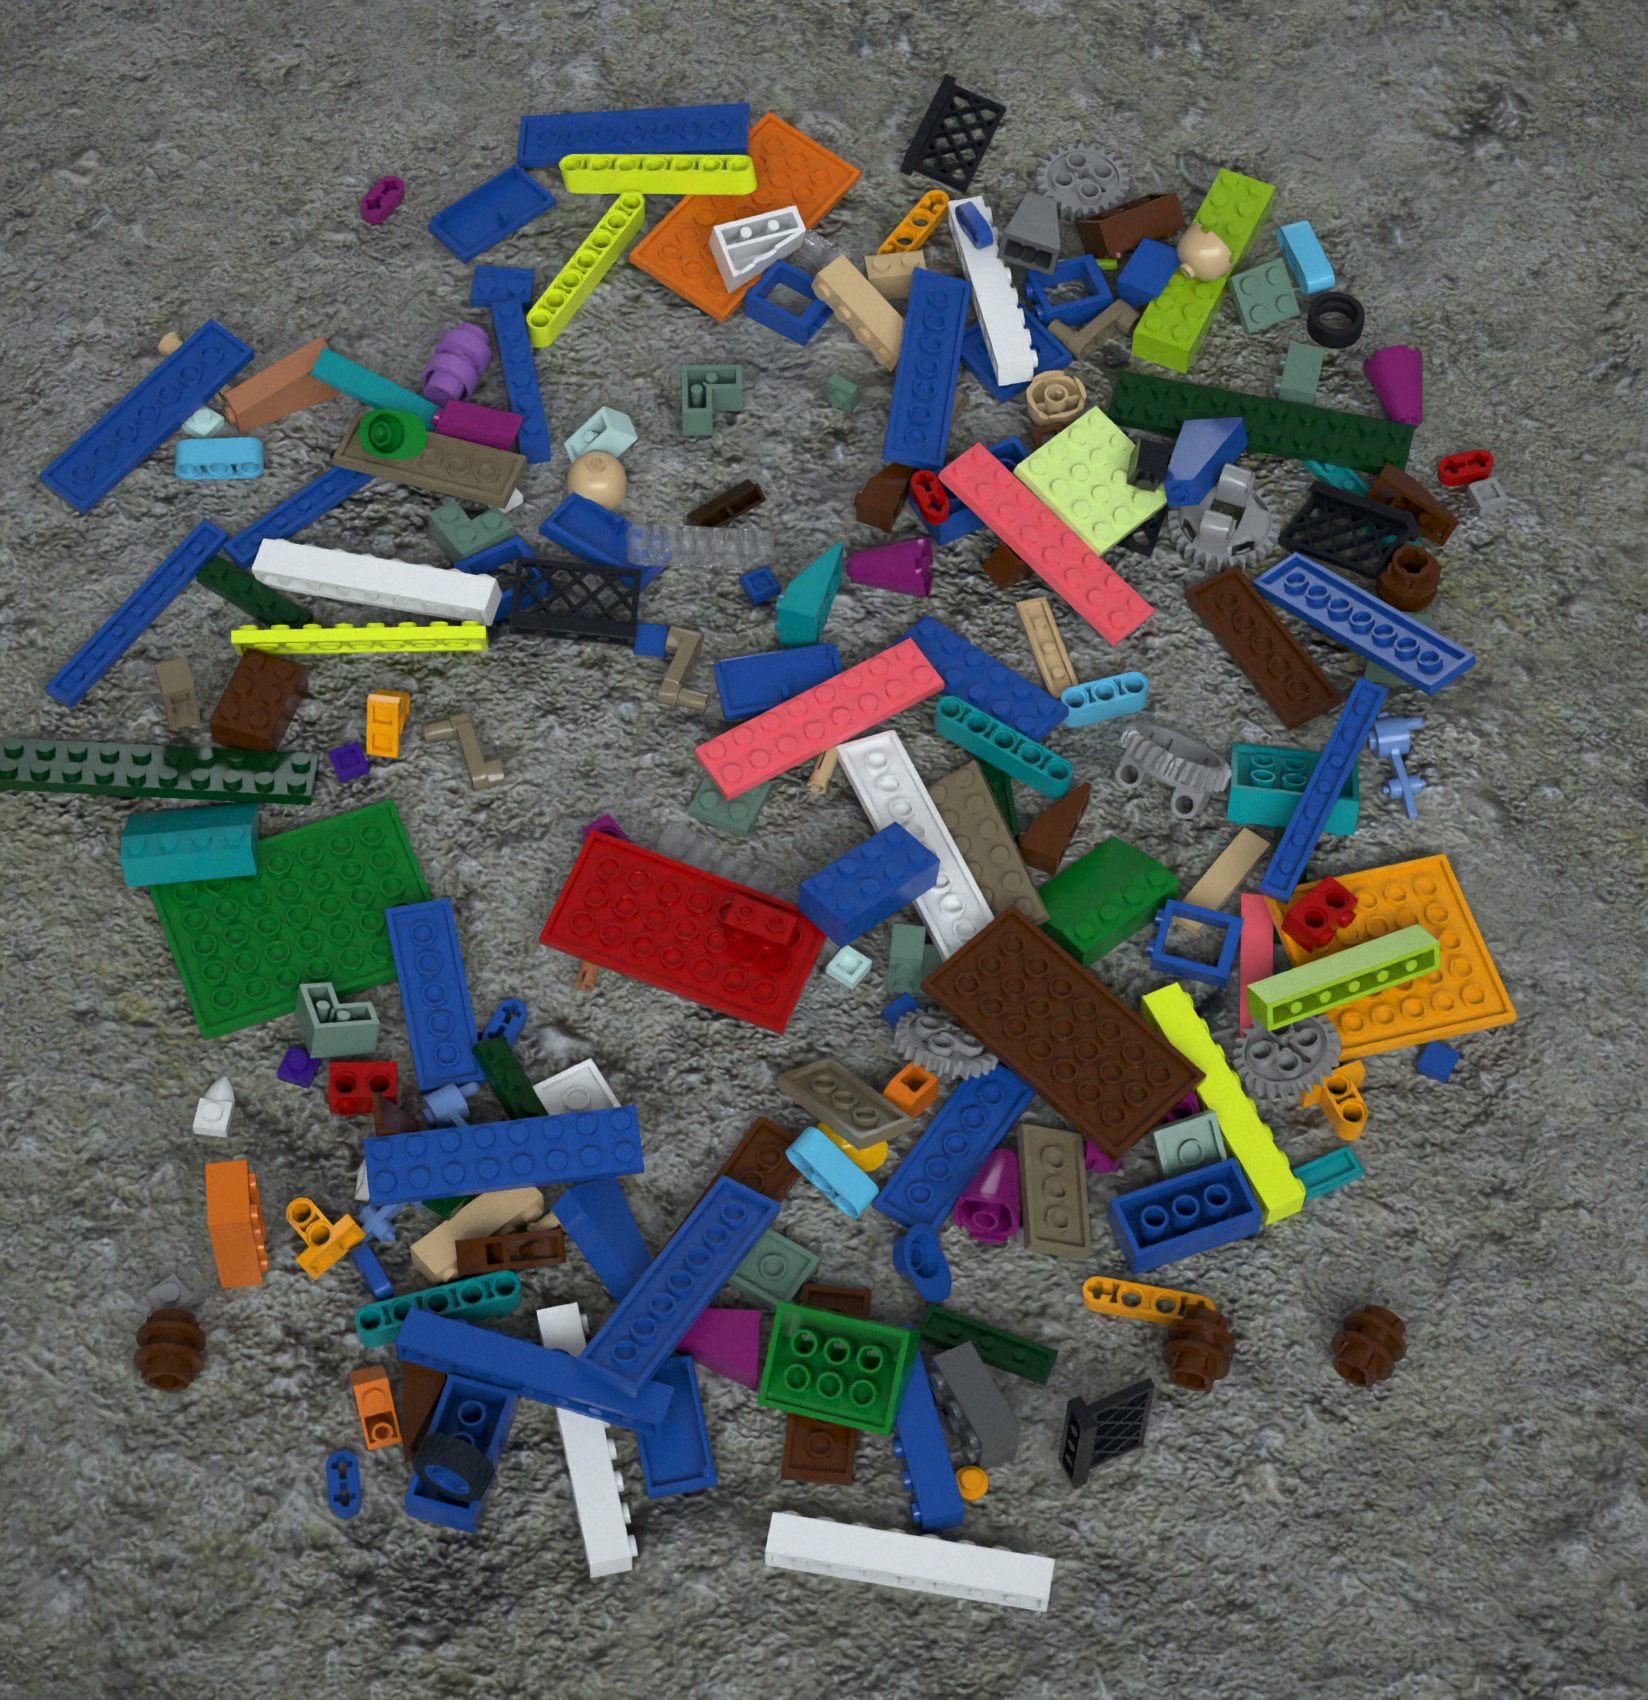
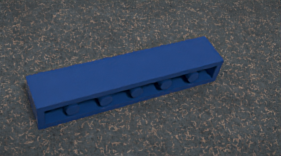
(520, 380)
(925, 1457)

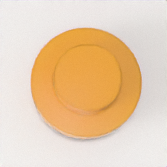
(971, 1482)

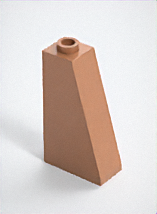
(278, 390)

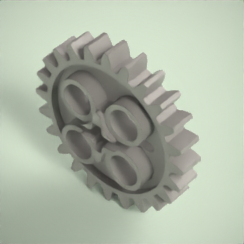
(1083, 181)
(941, 1045)
(1288, 1056)

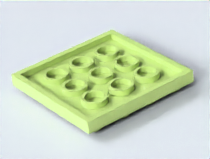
(1084, 481)

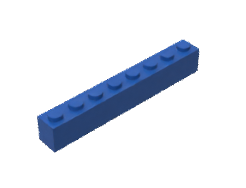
(530, 1371)

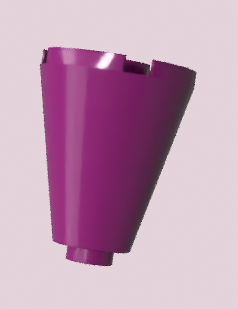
(1398, 382)
(895, 567)
(991, 1199)

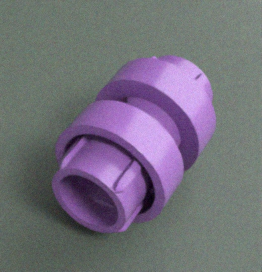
(457, 365)

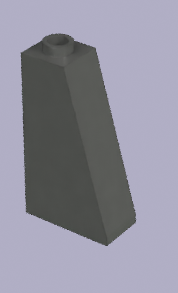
(1033, 235)

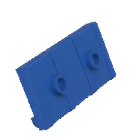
(490, 213)
(594, 536)
(767, 679)
(683, 1456)

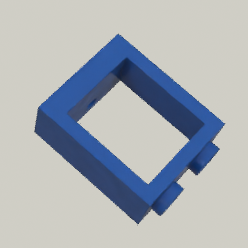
(1072, 312)
(794, 328)
(501, 555)
(1189, 969)

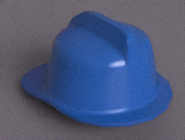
(920, 1259)

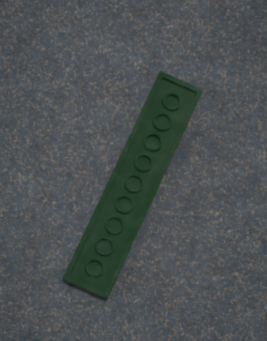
(1270, 424)
(158, 771)

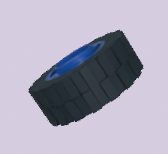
(453, 1467)

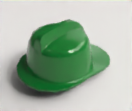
(392, 434)

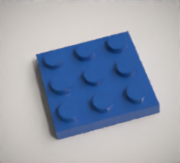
(975, 357)

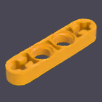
(917, 234)
(1148, 1295)

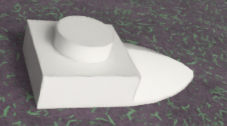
(215, 1110)

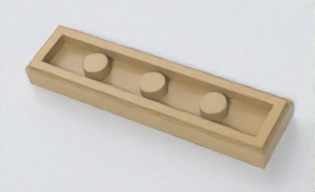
(1046, 645)
(1225, 876)

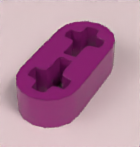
(386, 202)

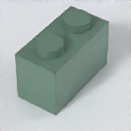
(1300, 374)

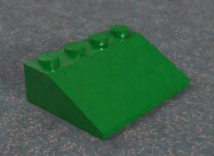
(1105, 899)
(837, 1367)

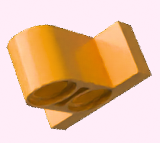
(385, 722)
(1344, 1105)
(315, 1229)

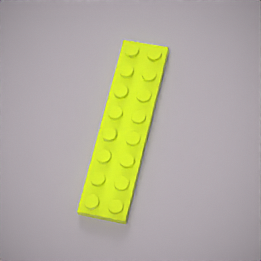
(372, 639)

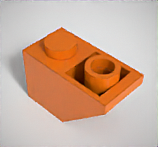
(912, 1090)
(375, 1407)

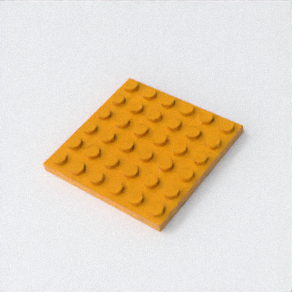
(1439, 1005)

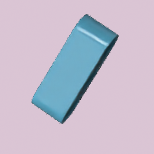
(1305, 257)
(219, 458)
(1118, 696)
(832, 1172)

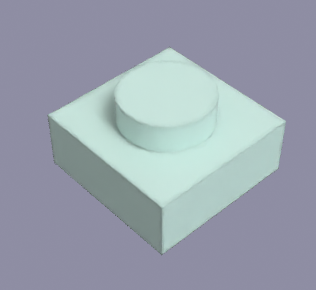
(203, 423)
(849, 967)

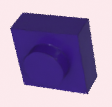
(348, 762)
(298, 1067)

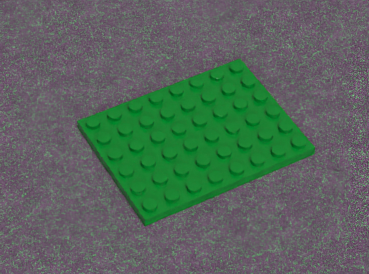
(299, 921)

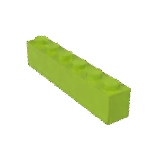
(1343, 977)

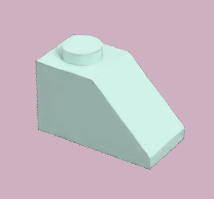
(605, 432)

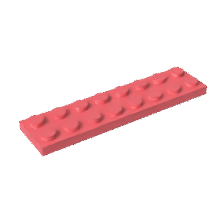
(1046, 544)
(818, 719)

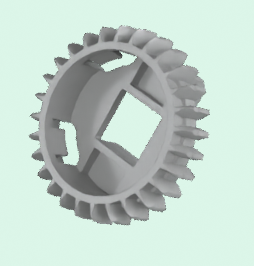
(1217, 530)
(1184, 765)

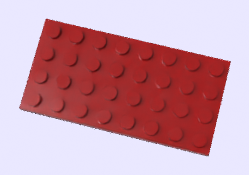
(667, 931)

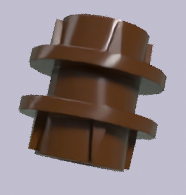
(1409, 579)
(1368, 1346)
(170, 1349)
(1199, 1349)

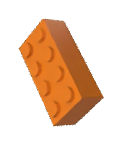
(236, 1223)

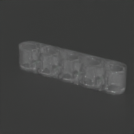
(700, 547)

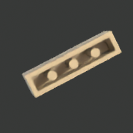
(861, 309)
(483, 1217)

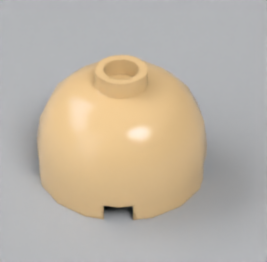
(1203, 255)
(1055, 399)
(598, 478)

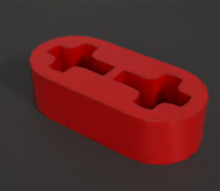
(1466, 469)
(924, 499)

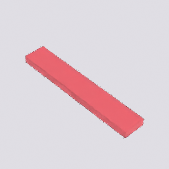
(1254, 950)

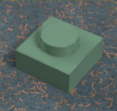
(842, 393)

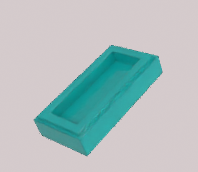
(1328, 1172)

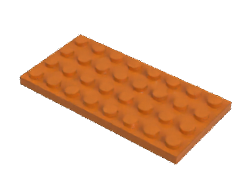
(788, 173)

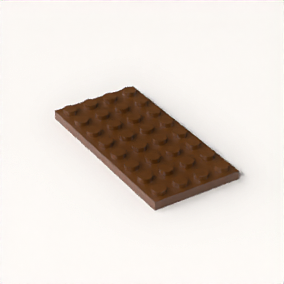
(1063, 1032)

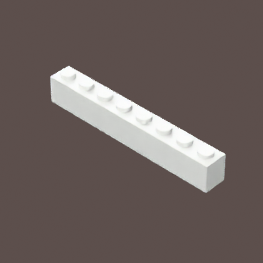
(994, 302)
(377, 581)
(589, 1459)
(909, 1561)

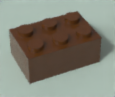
(1126, 225)
(258, 702)

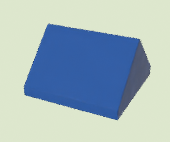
(1147, 272)

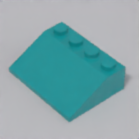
(1271, 782)
(190, 844)

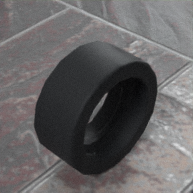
(1342, 304)

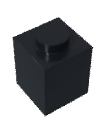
(1147, 465)

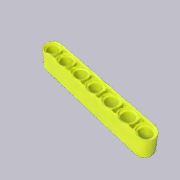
(658, 174)
(585, 269)

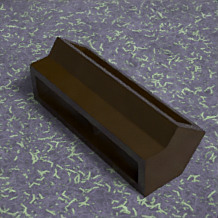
(727, 506)

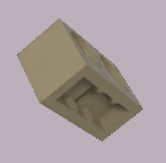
(177, 693)

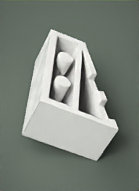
(755, 243)

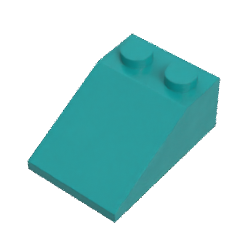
(809, 600)

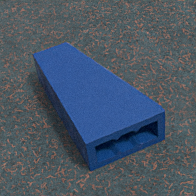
(1200, 458)
(605, 1233)

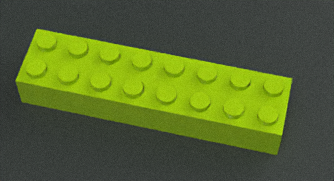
(1186, 308)

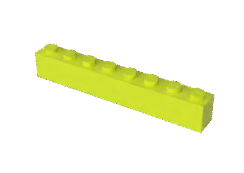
(1242, 1132)

